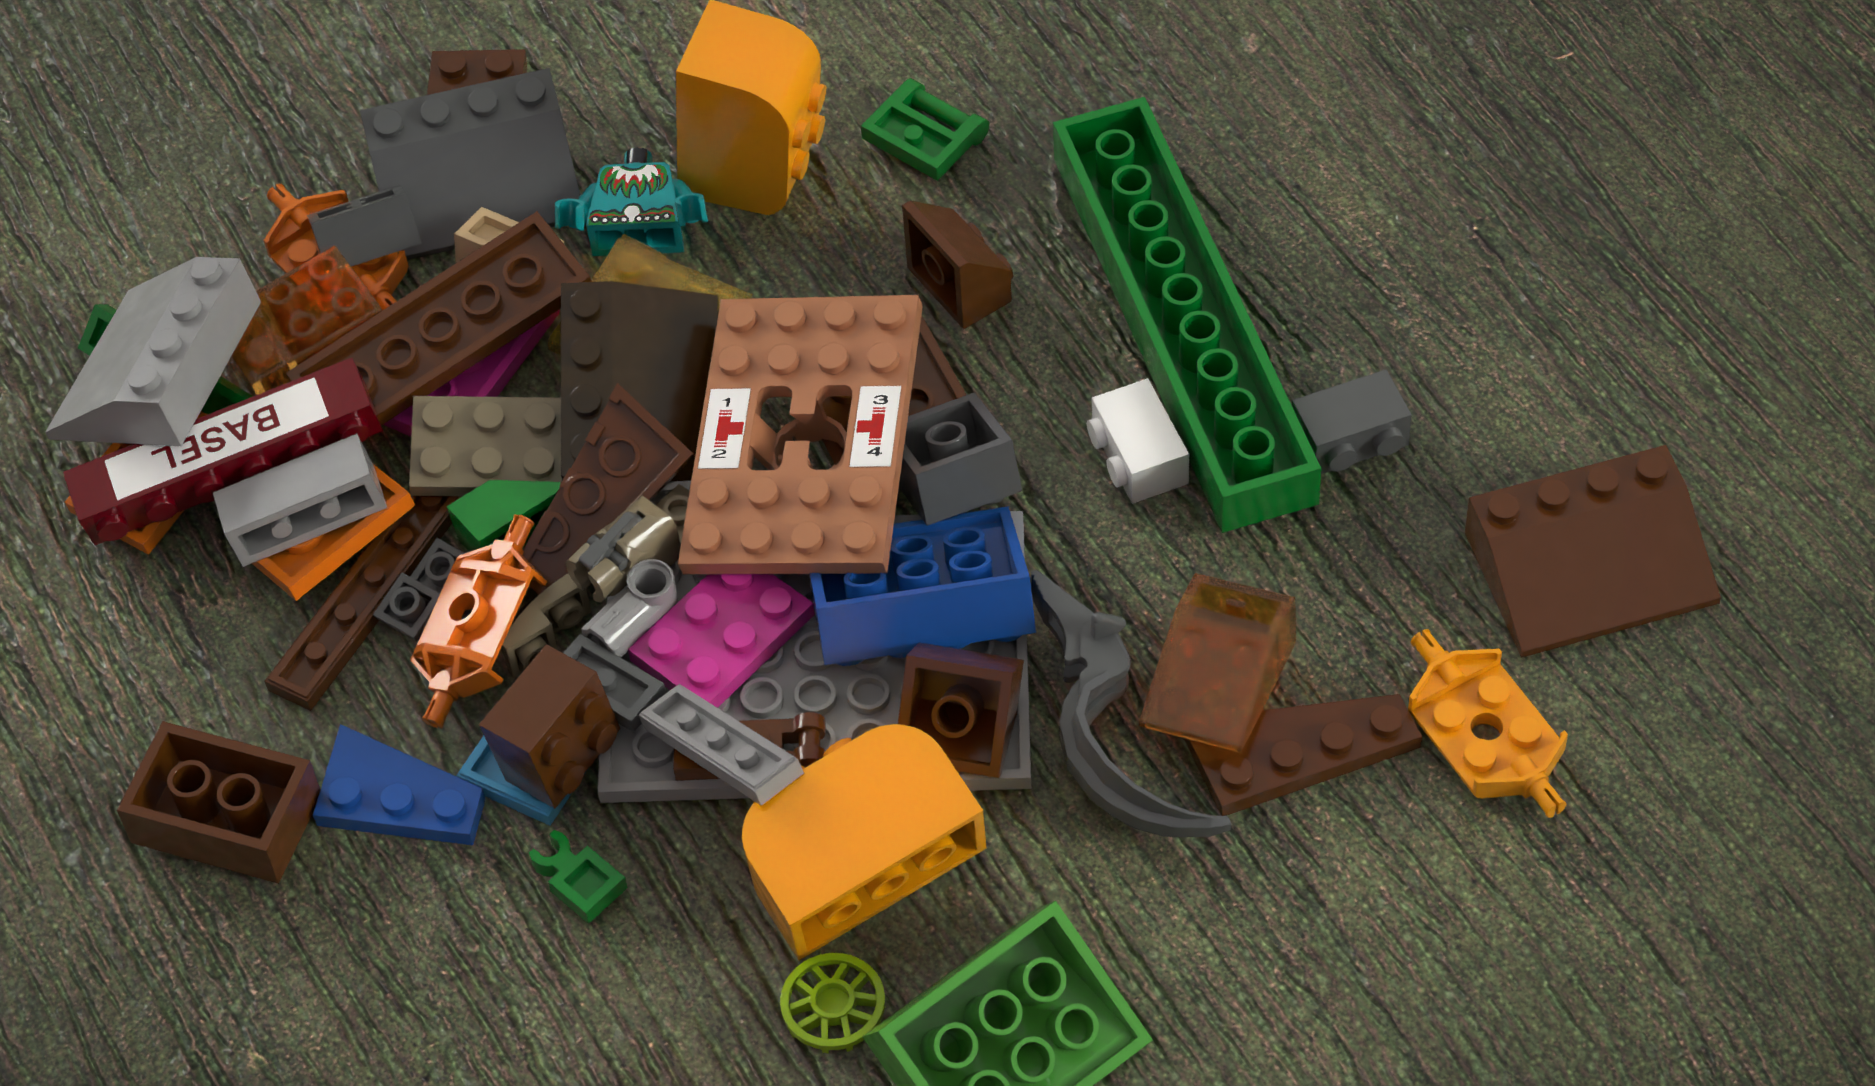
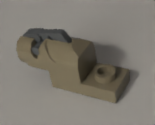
(634, 536)

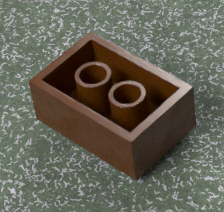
(219, 802)

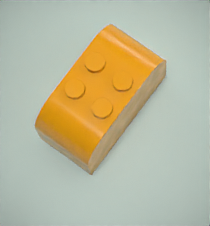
(747, 108)
(859, 834)

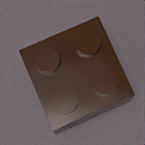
(550, 726)

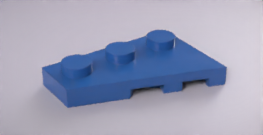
(395, 794)

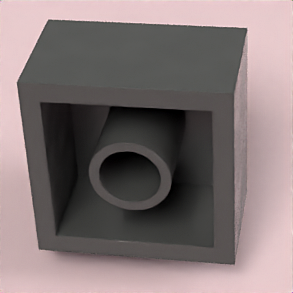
(956, 460)

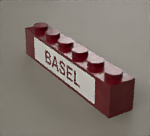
(222, 448)

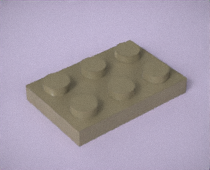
(481, 439)

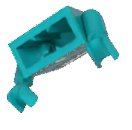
(633, 201)

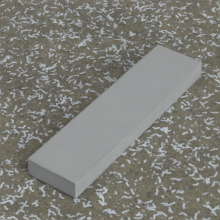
(721, 744)

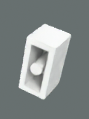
(1139, 441)

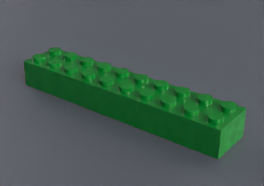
(1186, 316)

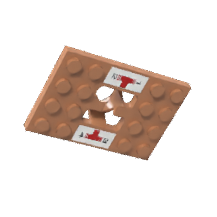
(791, 513)

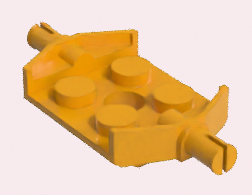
(1473, 690)

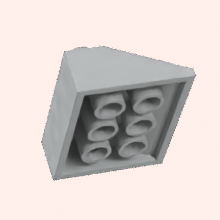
(160, 356)

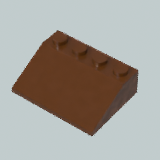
(1592, 550)

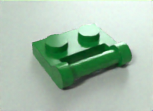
(918, 139)

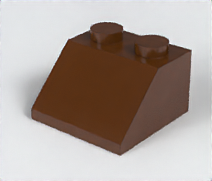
(955, 262)
(963, 703)

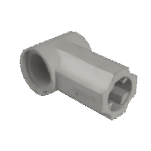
(632, 609)

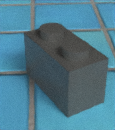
(1354, 421)

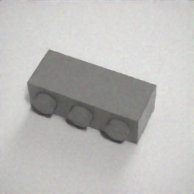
(299, 500)

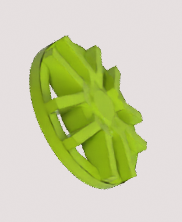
(832, 1001)

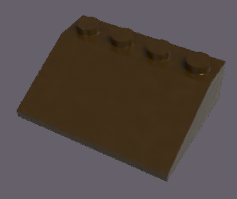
(648, 343)

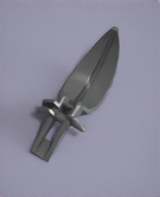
(1100, 665)

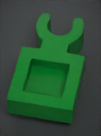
(580, 880)

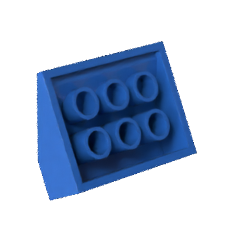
(941, 588)

